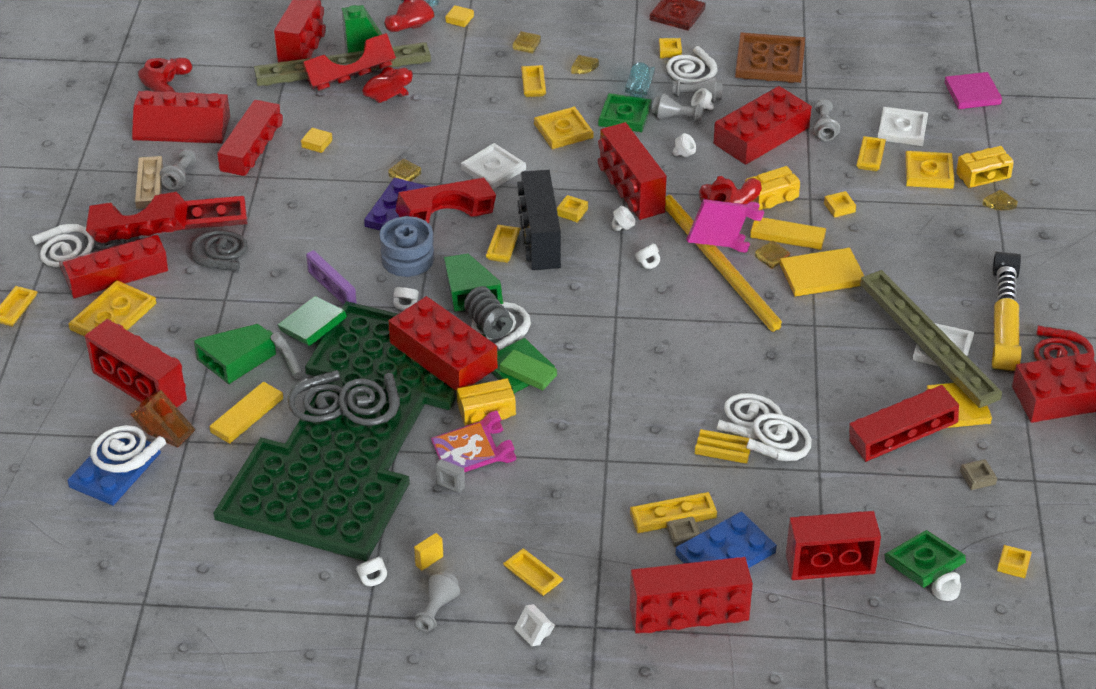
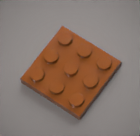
(770, 57)

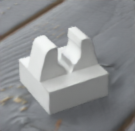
(533, 625)

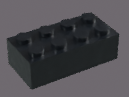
(539, 220)

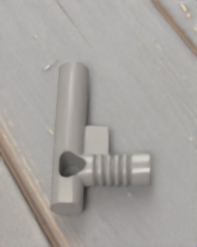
(291, 361)

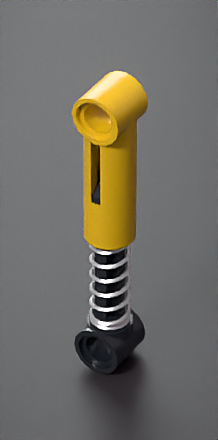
(1006, 312)

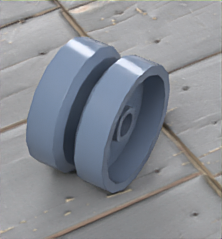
(407, 246)

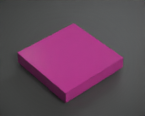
(973, 90)

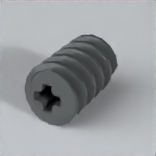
(488, 313)

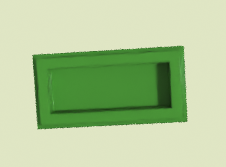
(528, 370)

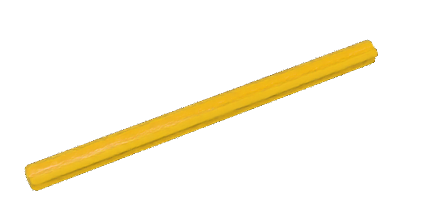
(725, 267)

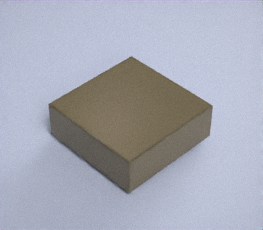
(978, 474)
(682, 530)

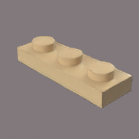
(148, 180)

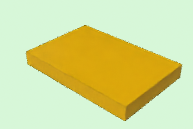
(822, 271)
(117, 303)

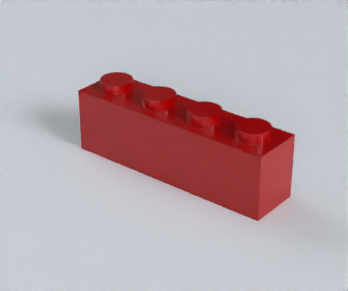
(249, 137)
(215, 212)
(903, 422)

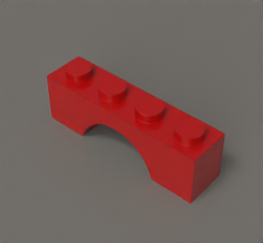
(322, 71)
(470, 196)
(164, 214)

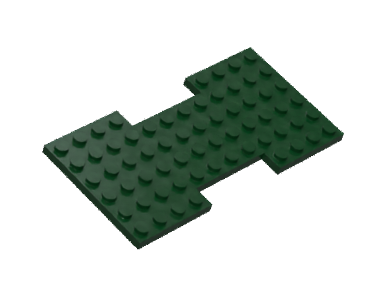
(333, 475)

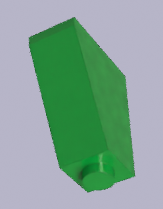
(357, 28)
(466, 274)
(235, 351)

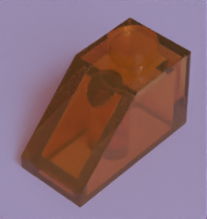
(162, 418)

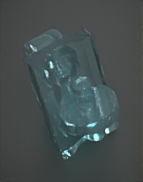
(639, 80)

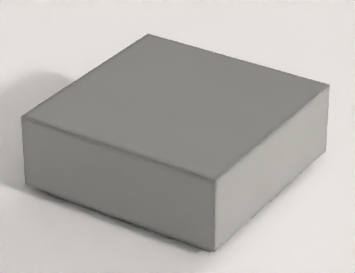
(450, 476)

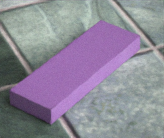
(330, 278)

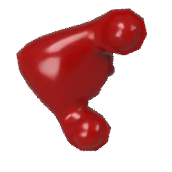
(409, 15)
(160, 71)
(388, 84)
(725, 191)

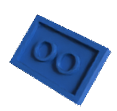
(105, 484)
(727, 540)

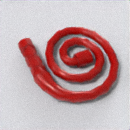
(1061, 337)

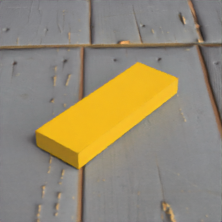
(788, 233)
(246, 412)
(657, 514)

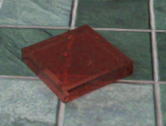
(678, 13)

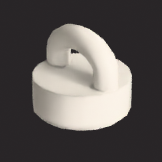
(703, 98)
(684, 145)
(624, 218)
(645, 253)
(405, 294)
(369, 567)
(947, 587)

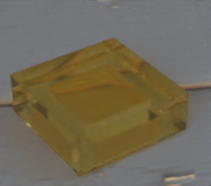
(526, 42)
(405, 170)
(771, 254)

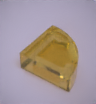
(584, 65)
(1000, 201)

